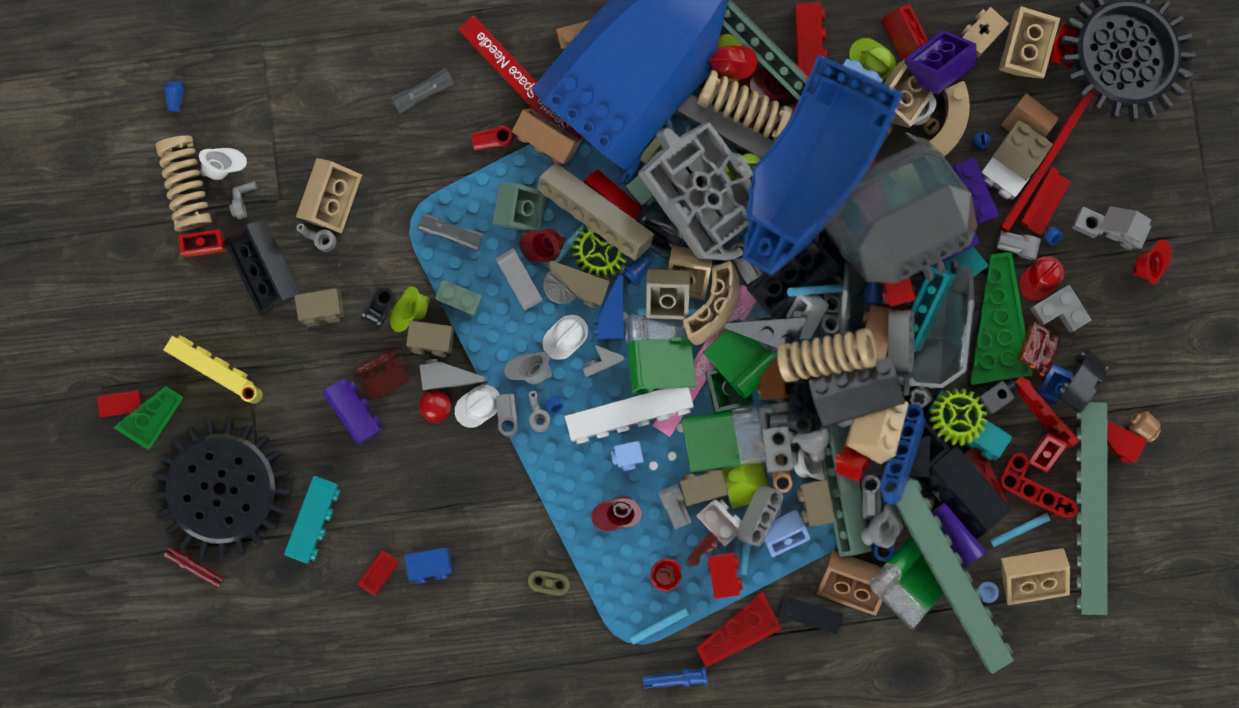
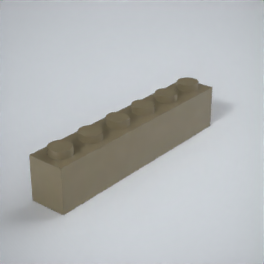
(595, 211)

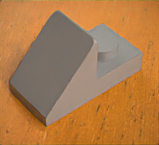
(608, 360)

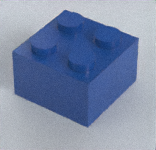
(429, 564)

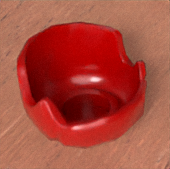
(435, 406)
(665, 574)

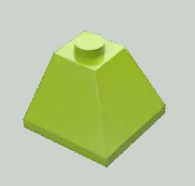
(743, 482)

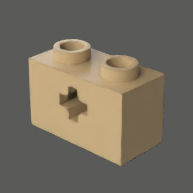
(994, 27)

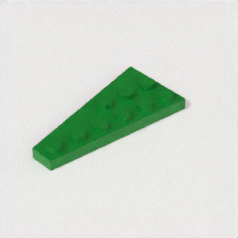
(1000, 326)

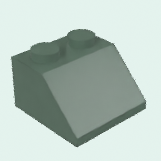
(519, 207)

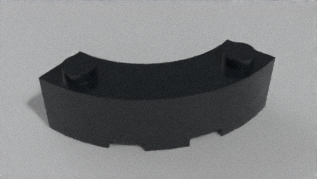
(1087, 374)

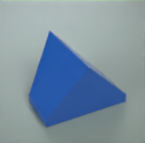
(1052, 383)

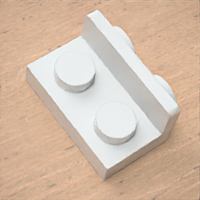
(719, 521)

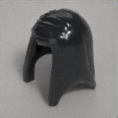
(664, 231)

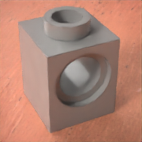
(1080, 222)

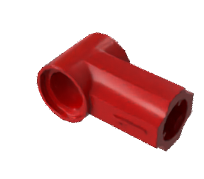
(490, 138)

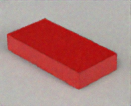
(118, 403)
(378, 573)

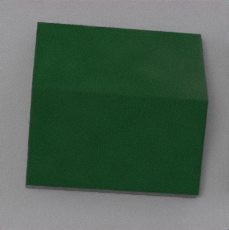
(722, 394)

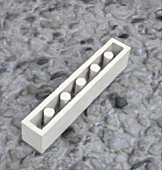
(628, 412)

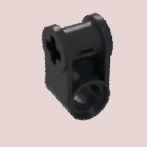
(378, 308)

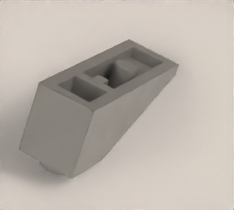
(442, 375)

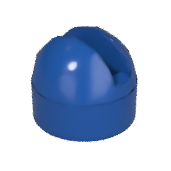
(977, 141)
(1053, 236)
(554, 404)

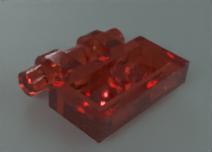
(1034, 345)
(387, 379)
(706, 544)

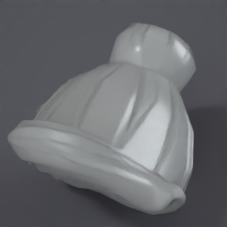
(813, 443)
(883, 528)

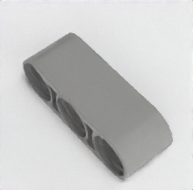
(519, 279)
(831, 316)
(901, 339)
(760, 515)

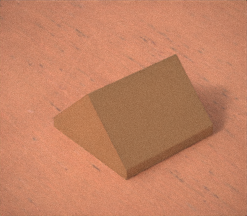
(1032, 114)

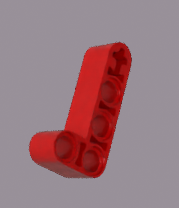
(1038, 490)

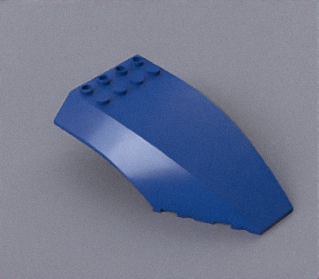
(632, 71)
(815, 161)

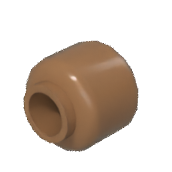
(1145, 425)

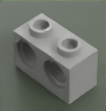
(773, 449)

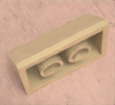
(1029, 43)
(913, 97)
(329, 195)
(878, 433)
(1036, 576)

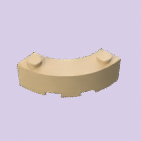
(956, 118)
(720, 306)

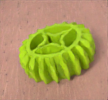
(592, 255)
(964, 422)

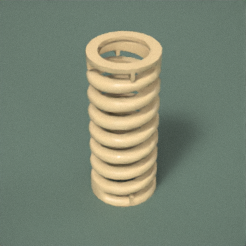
(714, 85)
(182, 223)
(792, 355)

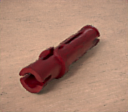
(185, 562)

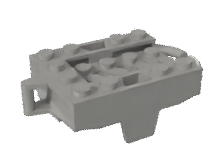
(706, 157)

